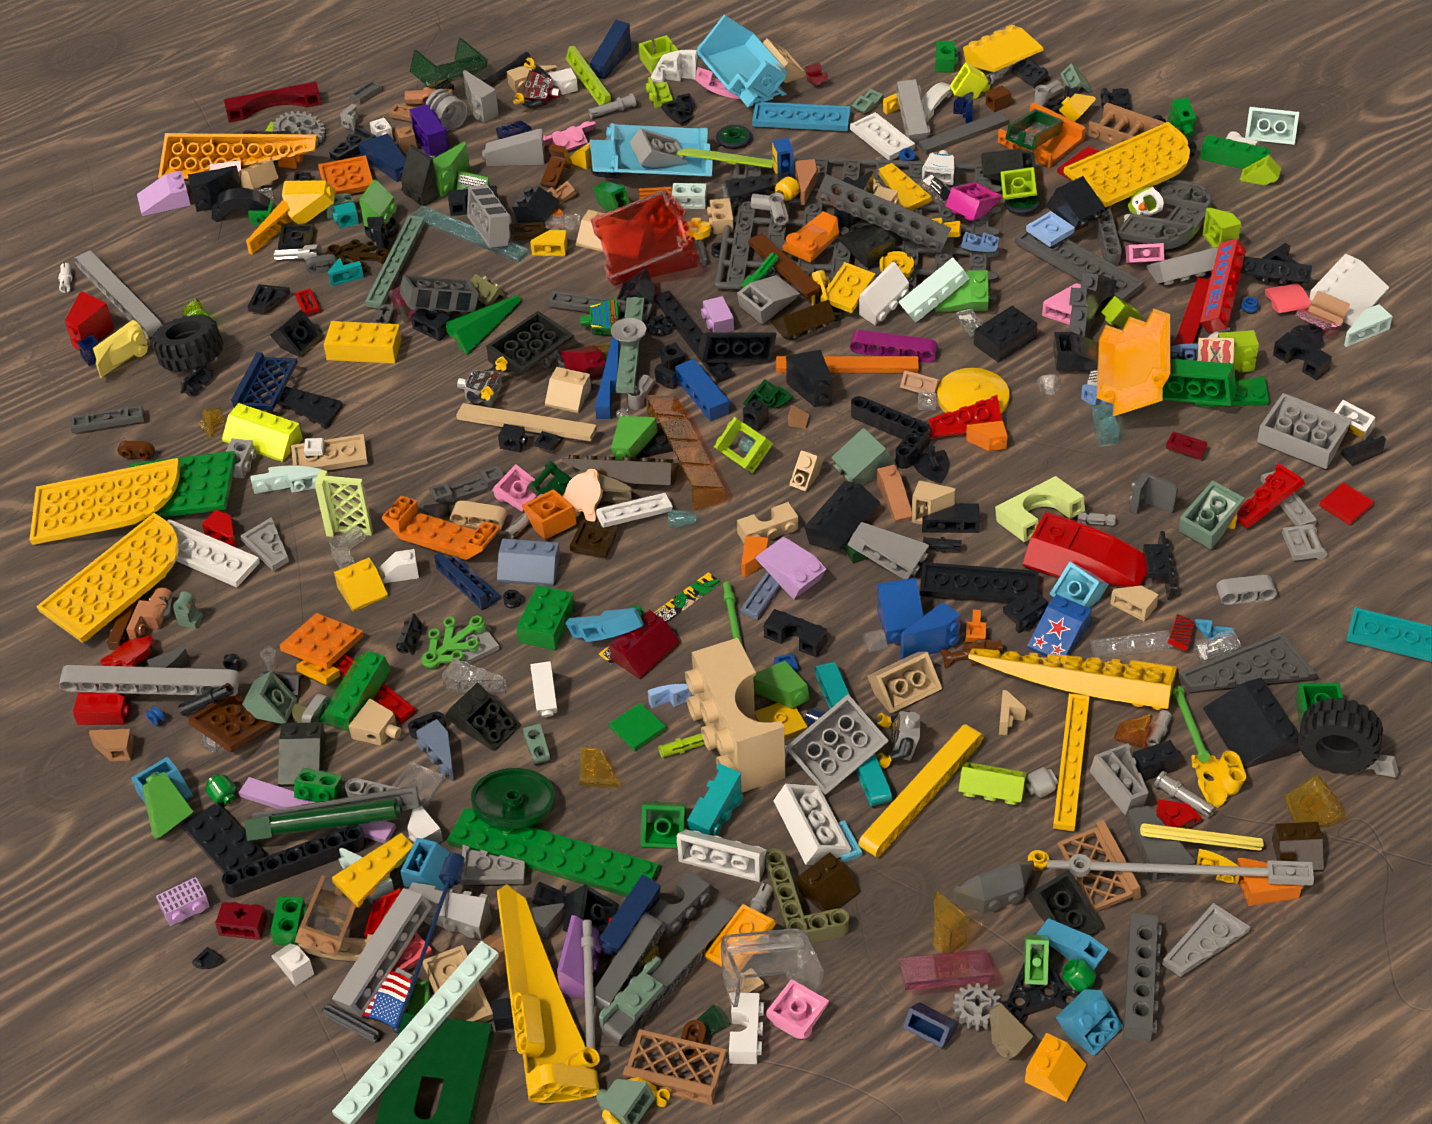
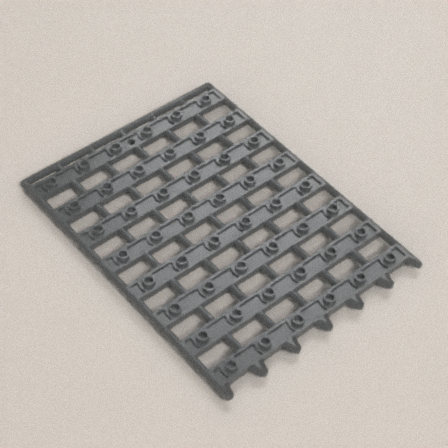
(743, 231)

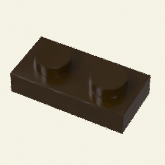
(526, 230)

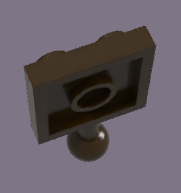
(593, 538)

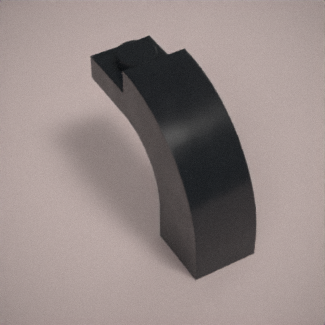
(239, 198)

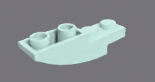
(281, 477)

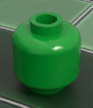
(220, 789)
(1079, 975)

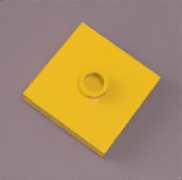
(790, 718)

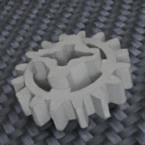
(975, 1005)

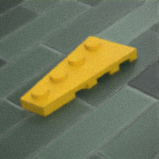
(909, 193)

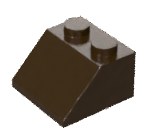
(1299, 843)
(827, 884)

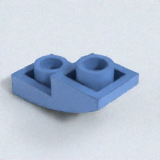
(986, 243)
(1184, 352)

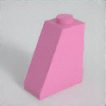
(1058, 306)

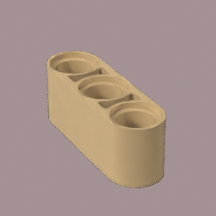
(473, 514)

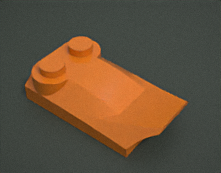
(812, 237)

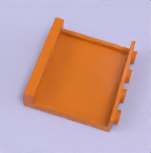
(1055, 149)

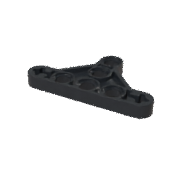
(1034, 998)

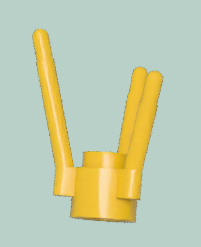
(821, 279)

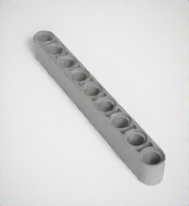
(117, 292)
(145, 680)

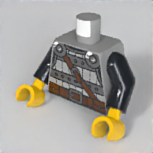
(484, 385)
(904, 736)

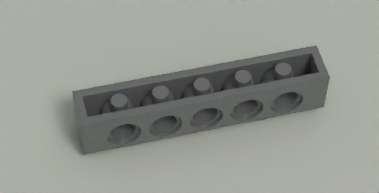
(1136, 1026)

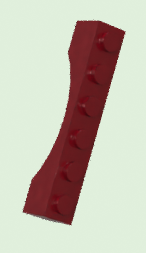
(243, 106)

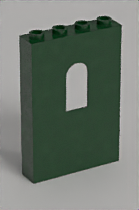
(455, 1053)

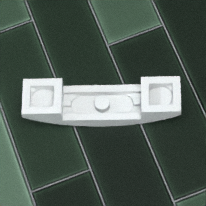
(934, 97)

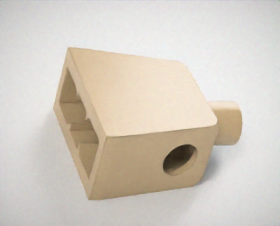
(374, 724)

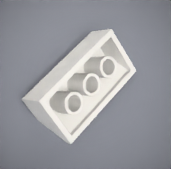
(810, 822)
(721, 855)

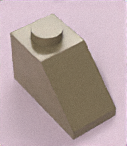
(1007, 1032)

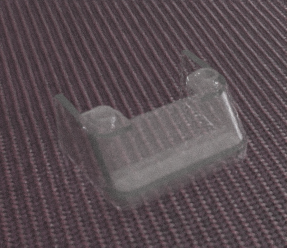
(768, 955)

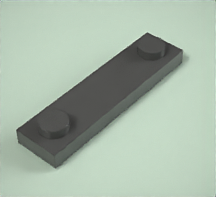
(107, 419)

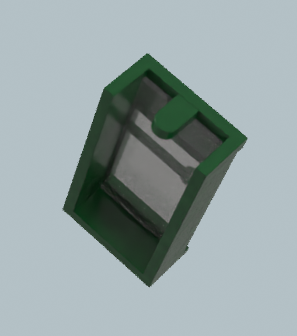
(1033, 129)

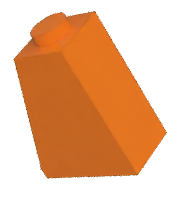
(1257, 889)

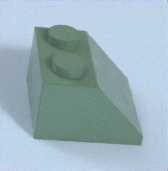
(270, 699)

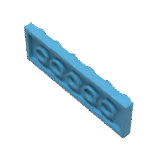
(801, 116)

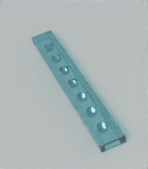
(468, 233)

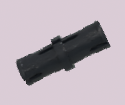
(943, 544)

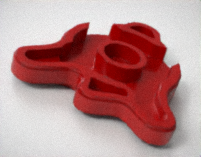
(130, 653)

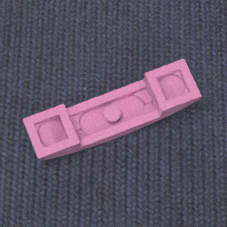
(713, 84)

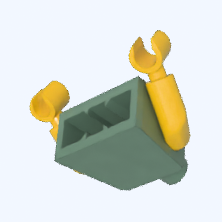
(628, 1100)

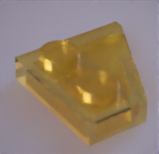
(595, 769)

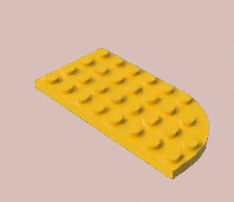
(1133, 164)
(102, 501)
(114, 579)

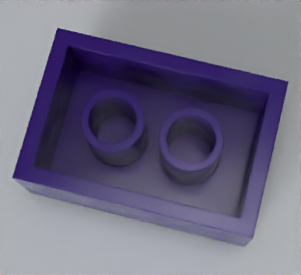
(429, 131)

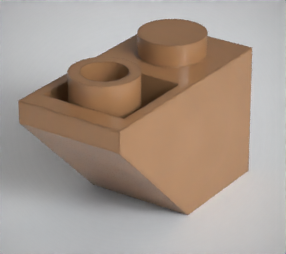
(113, 744)

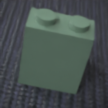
(861, 458)

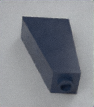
(612, 49)
(384, 155)
(639, 901)

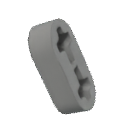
(315, 708)

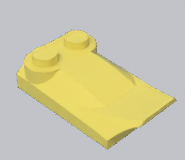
(120, 347)

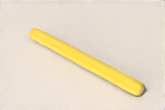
(1202, 837)

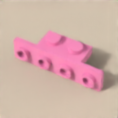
(572, 137)

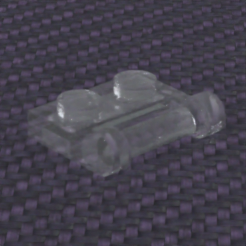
(569, 221)

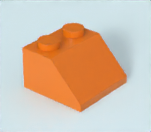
(550, 514)

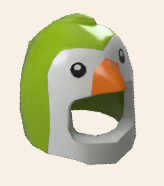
(1144, 204)

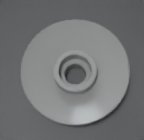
(628, 330)

